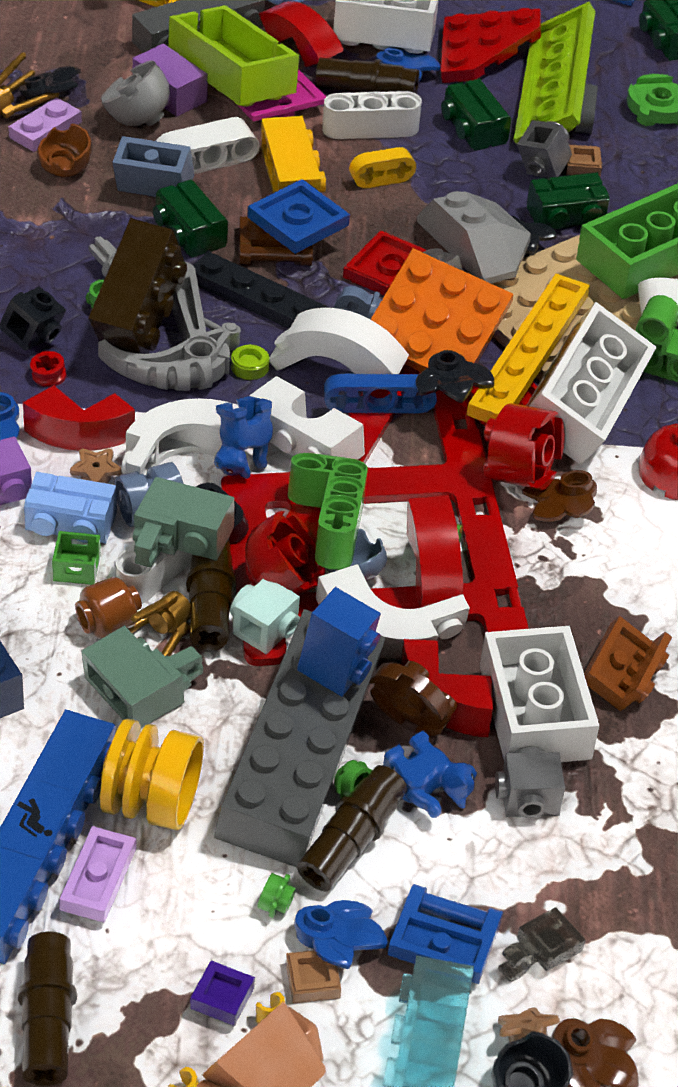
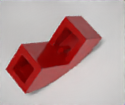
(308, 28)
(65, 425)
(436, 547)
(470, 692)

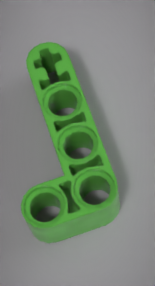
(659, 327)
(339, 490)

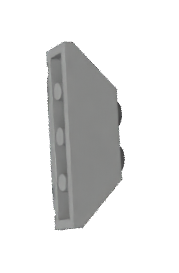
(479, 232)

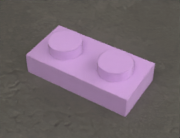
(37, 124)
(97, 874)

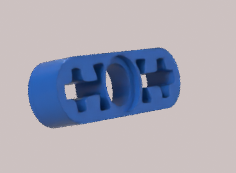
(367, 383)

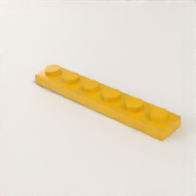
(530, 346)

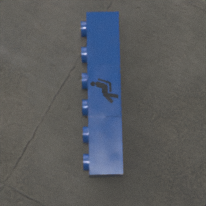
(46, 818)

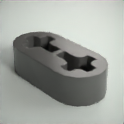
(588, 109)

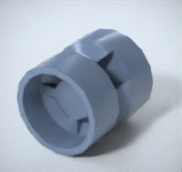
(134, 486)

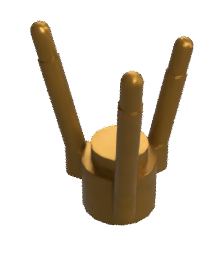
(6, 95)
(166, 615)

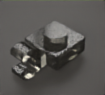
(545, 940)

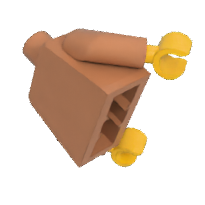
(276, 1053)

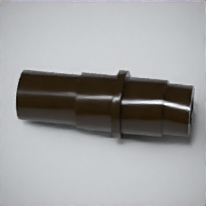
(365, 76)
(210, 596)
(352, 827)
(47, 1008)

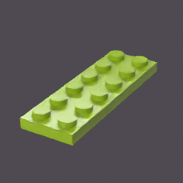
(557, 71)

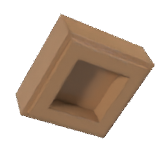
(584, 160)
(311, 977)

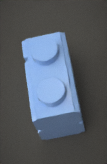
(70, 506)

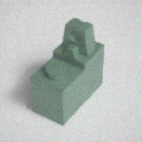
(181, 519)
(137, 680)

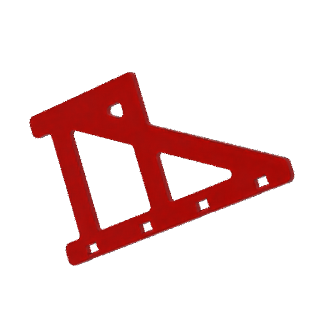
(458, 477)

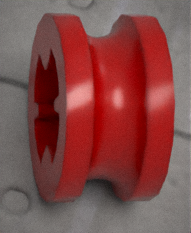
(50, 360)

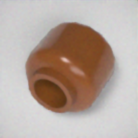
(107, 606)

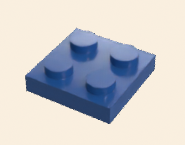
(298, 216)

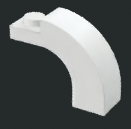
(342, 337)
(172, 430)
(424, 623)

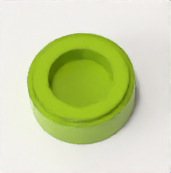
(250, 362)

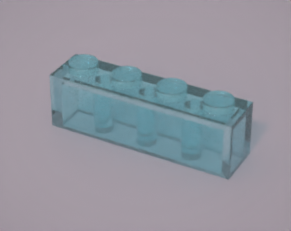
(432, 1025)

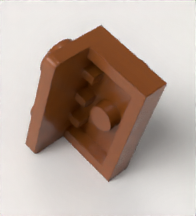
(625, 664)

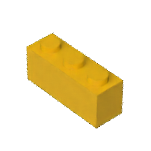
(290, 153)

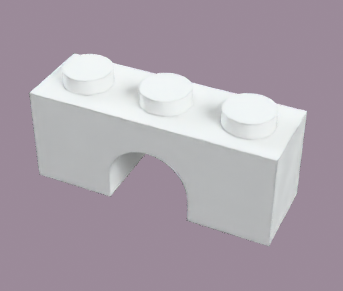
(295, 433)

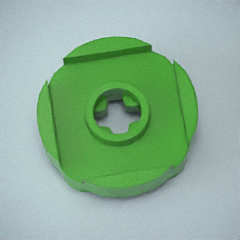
(645, 101)

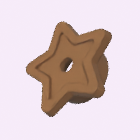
(96, 466)
(521, 1024)

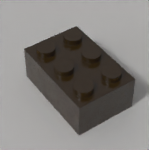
(139, 288)

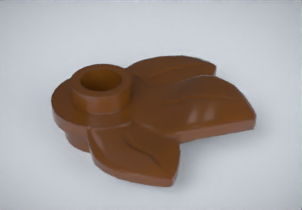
(564, 496)
(602, 1053)

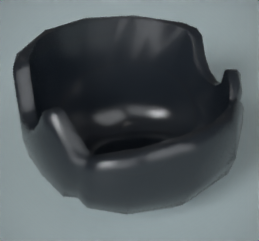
(532, 1062)

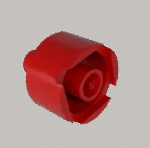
(524, 446)

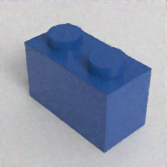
(339, 642)

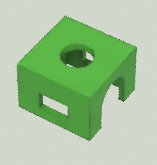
(76, 556)

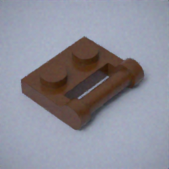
(261, 246)

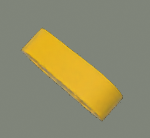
(382, 167)

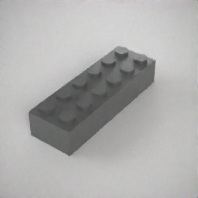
(291, 759)

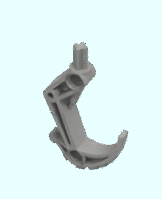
(191, 364)

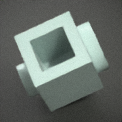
(265, 614)

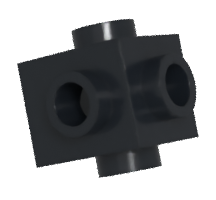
(32, 318)

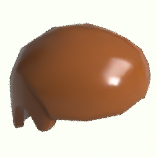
(65, 151)

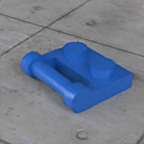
(441, 939)

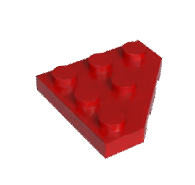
(484, 38)

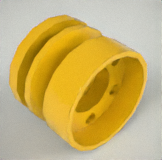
(142, 771)

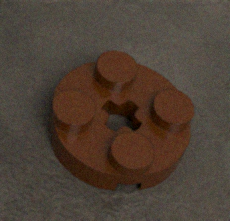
(410, 695)

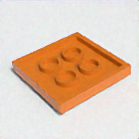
(440, 309)

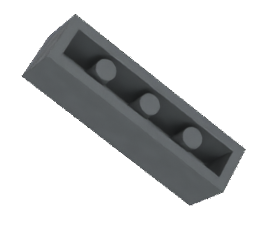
(151, 26)

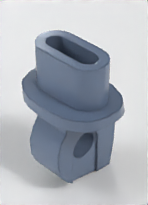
(358, 301)

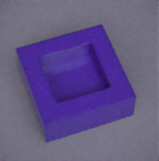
(222, 993)

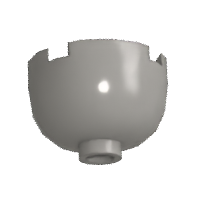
(139, 96)

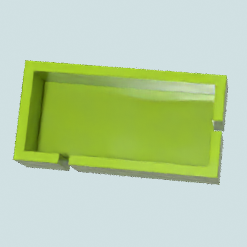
(235, 55)

